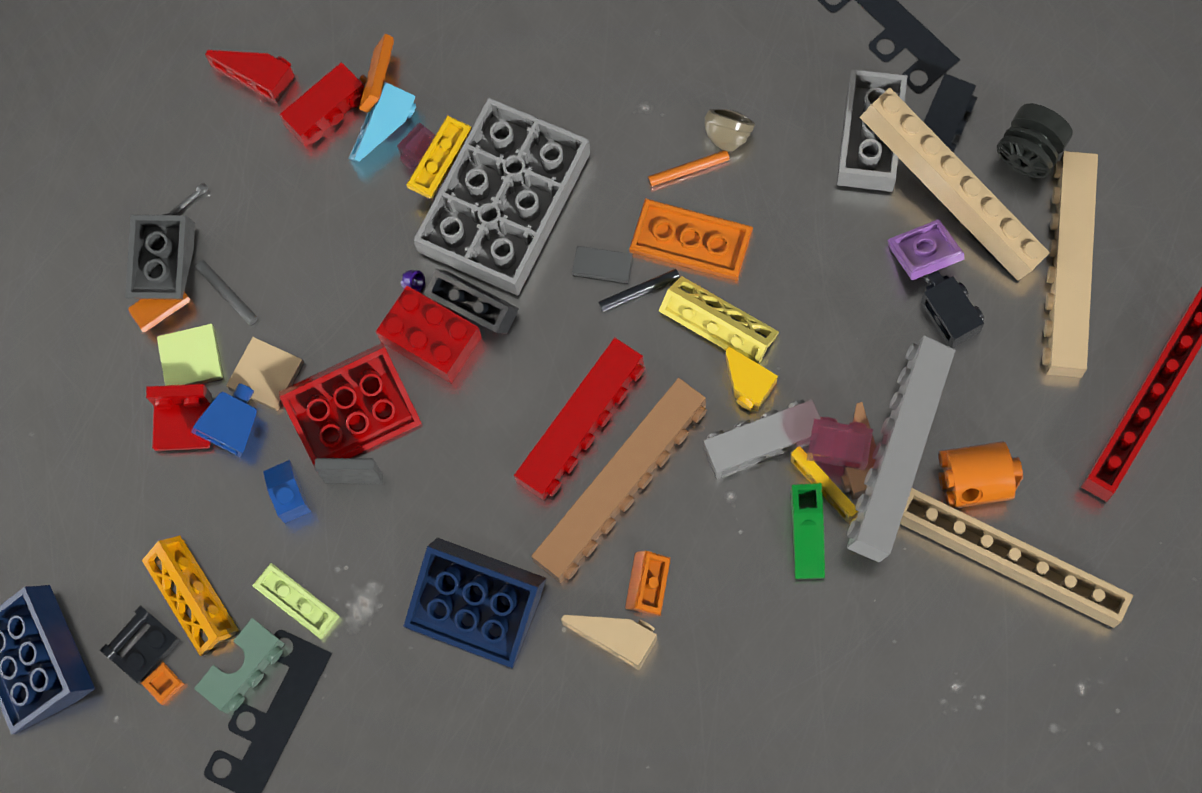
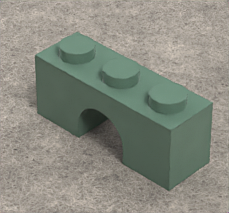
(227, 689)

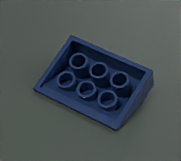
(474, 601)
(37, 659)

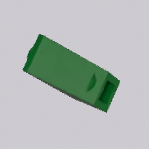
(808, 530)

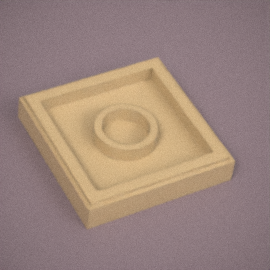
(265, 372)

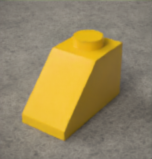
(749, 380)

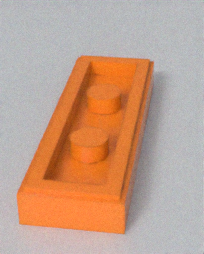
(376, 73)

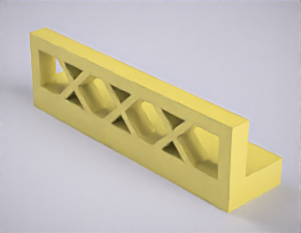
(717, 323)

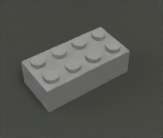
(864, 157)

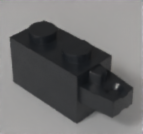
(951, 309)

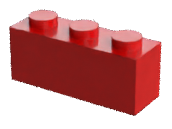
(323, 105)

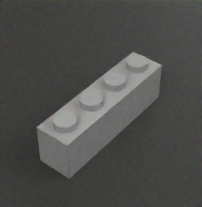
(762, 439)

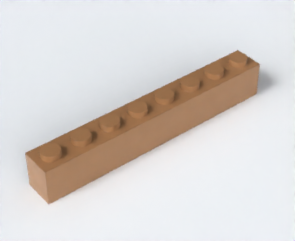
(619, 481)

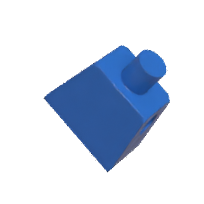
(228, 420)

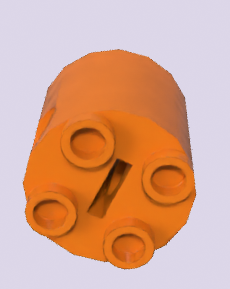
(979, 474)

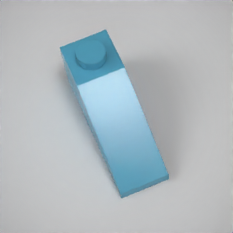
(384, 118)

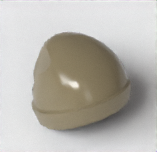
(727, 128)

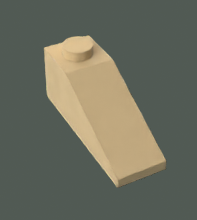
(618, 636)

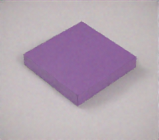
(925, 249)

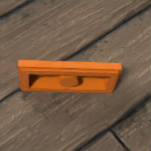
(152, 311)
(647, 583)

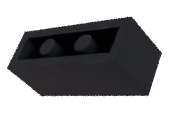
(949, 108)
(471, 301)

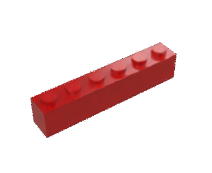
(579, 420)

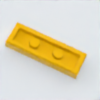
(439, 157)
(830, 491)

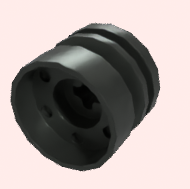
(1034, 140)

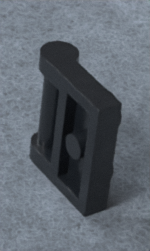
(147, 651)

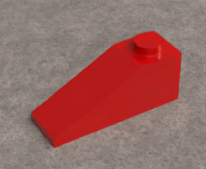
(256, 70)

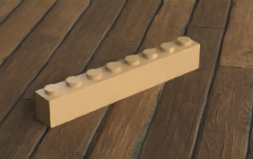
(954, 184)
(1072, 265)
(1015, 559)

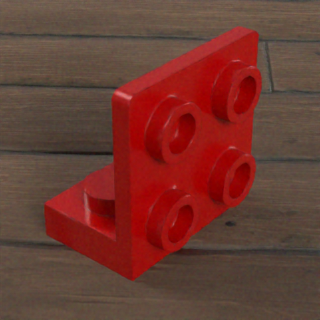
(175, 415)

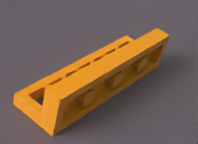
(191, 589)

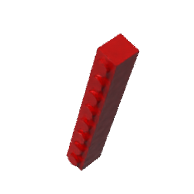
(1147, 404)

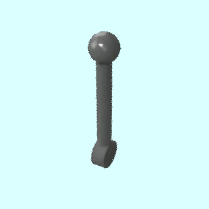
(200, 190)

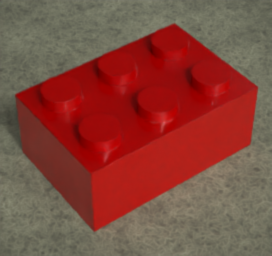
(429, 334)

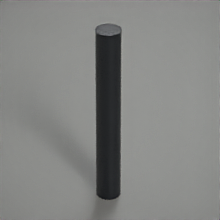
(639, 290)

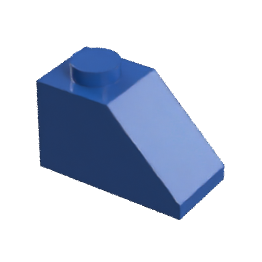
(286, 492)

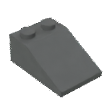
(159, 256)

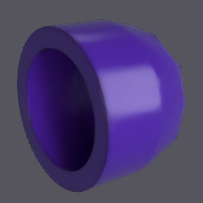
(417, 276)

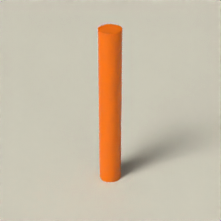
(688, 168)

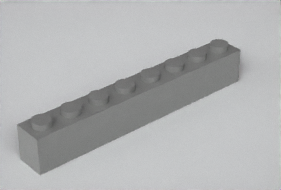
(900, 449)

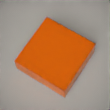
(162, 683)

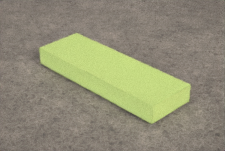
(296, 601)

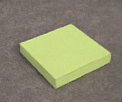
(190, 356)

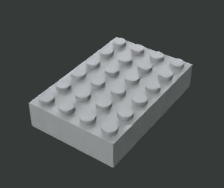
(502, 196)

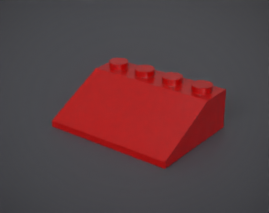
(350, 406)

